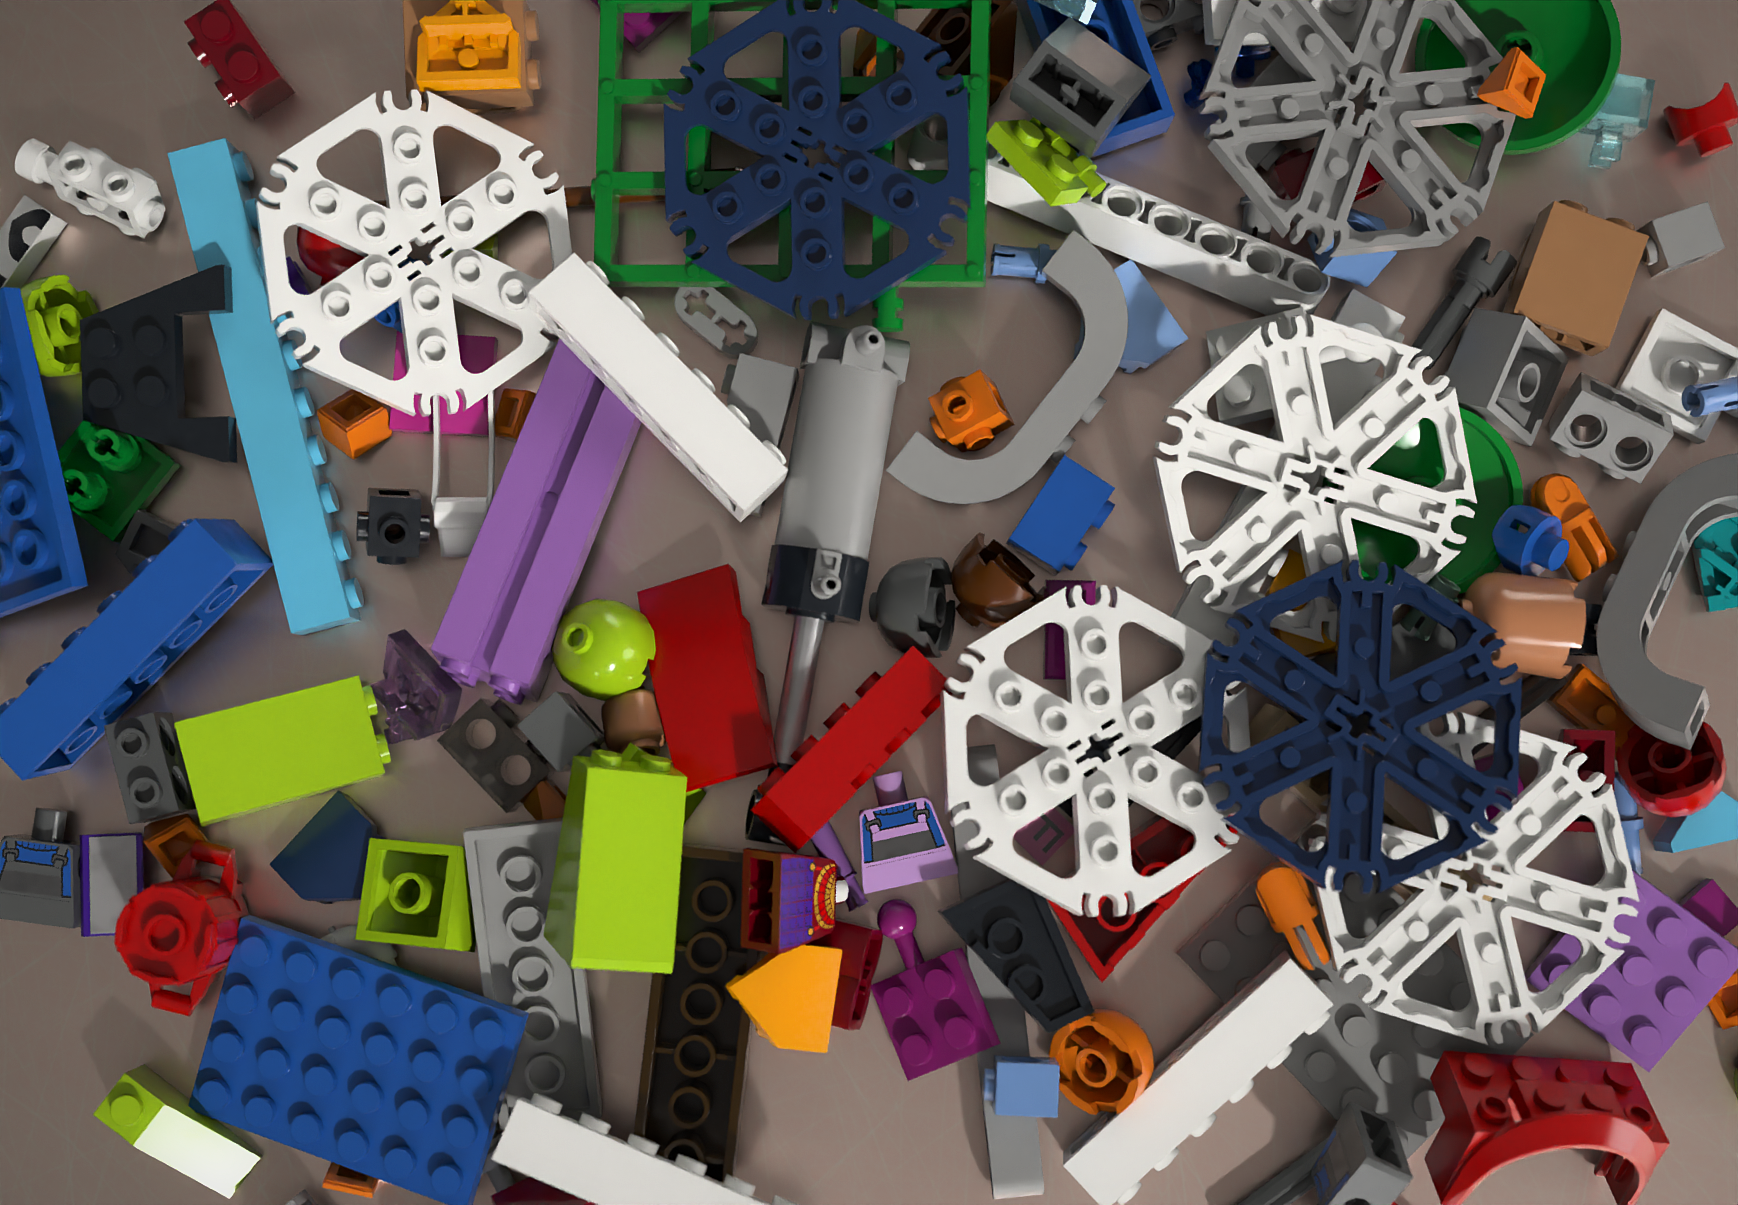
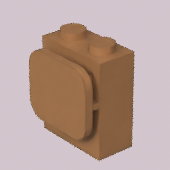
(487, 100)
(1575, 275)

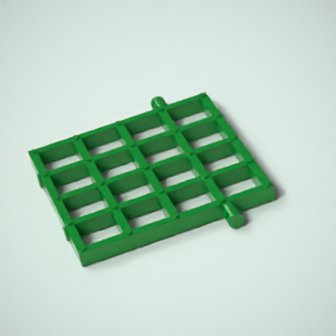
(612, 183)

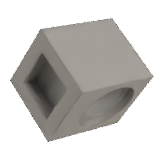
(1680, 239)

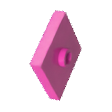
(476, 356)

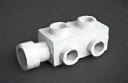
(111, 187)

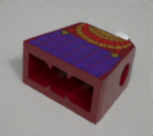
(788, 899)

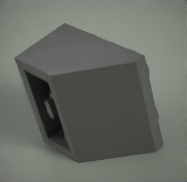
(1078, 86)

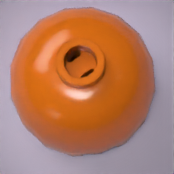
(1103, 1061)

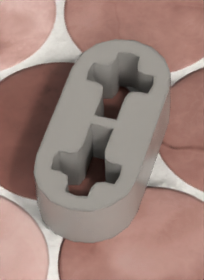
(709, 329)

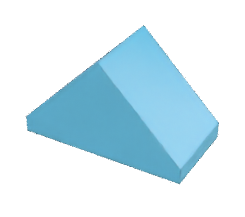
(1706, 827)

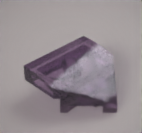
(415, 691)

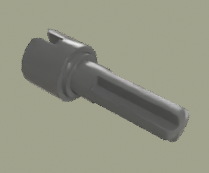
(1474, 280)

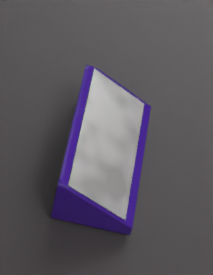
(108, 878)

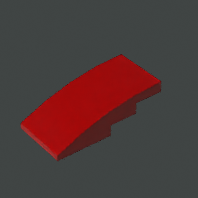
(708, 679)

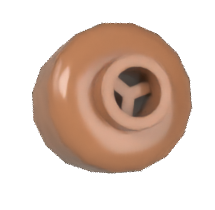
(633, 719)

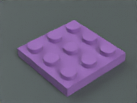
(1655, 985)

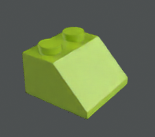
(416, 896)

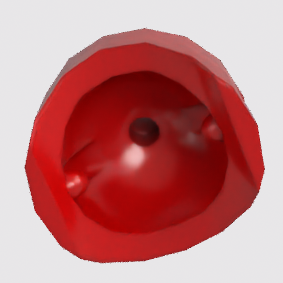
(1705, 124)

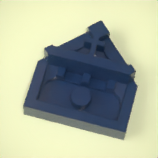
(329, 853)

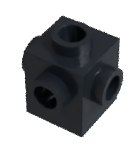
(390, 507)

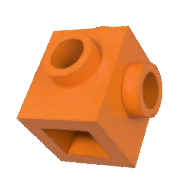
(969, 412)

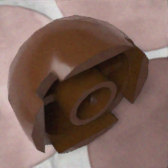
(992, 584)

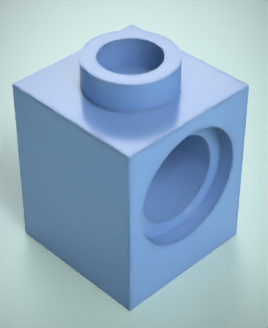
(1359, 268)
(1023, 1086)

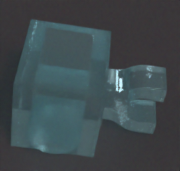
(1619, 119)

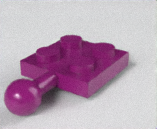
(932, 1005)

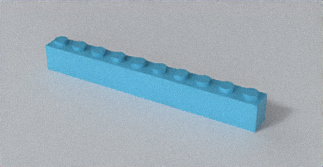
(267, 395)

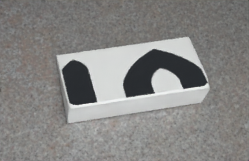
(25, 241)

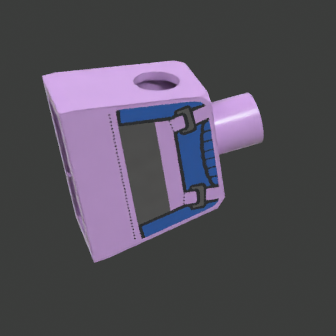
(901, 839)

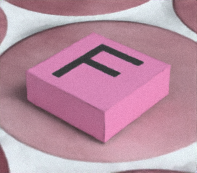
(1044, 835)

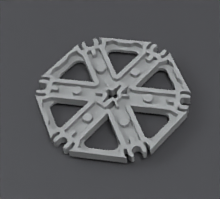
(1342, 148)

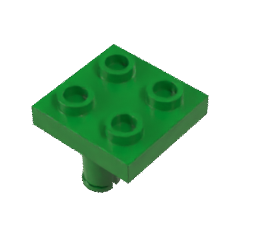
(112, 476)

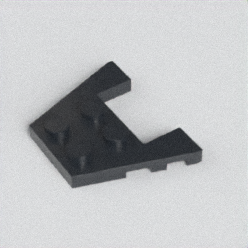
(137, 366)

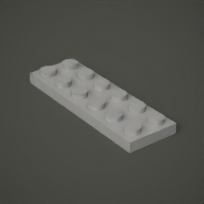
(510, 897)

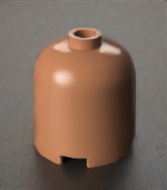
(1532, 616)

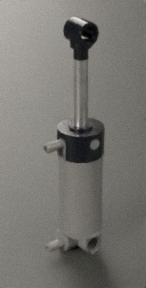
(827, 510)

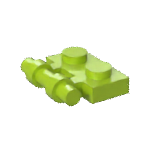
(1046, 161)

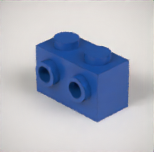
(1061, 516)

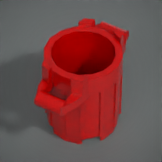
(183, 928)

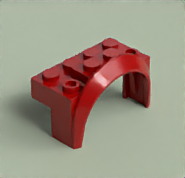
(1557, 1108)

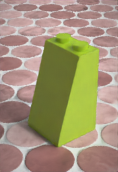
(281, 749)
(618, 864)

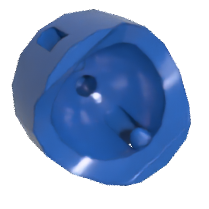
(1537, 548)

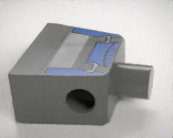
(41, 874)
(1361, 1161)

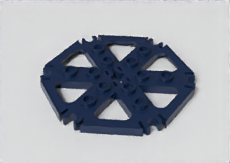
(815, 202)
(1403, 704)

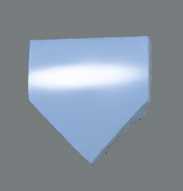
(1150, 324)

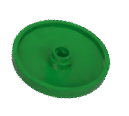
(1567, 39)
(1419, 461)

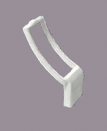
(460, 517)

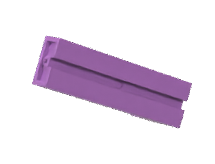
(537, 533)

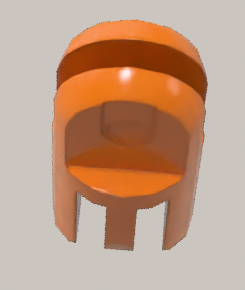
(1587, 540)
(1289, 904)

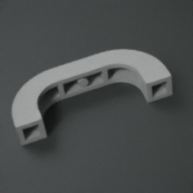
(1098, 294)
(1634, 599)

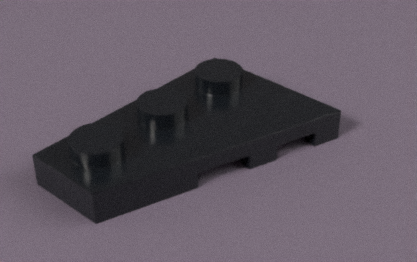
(1023, 949)

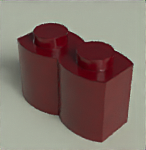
(859, 960)

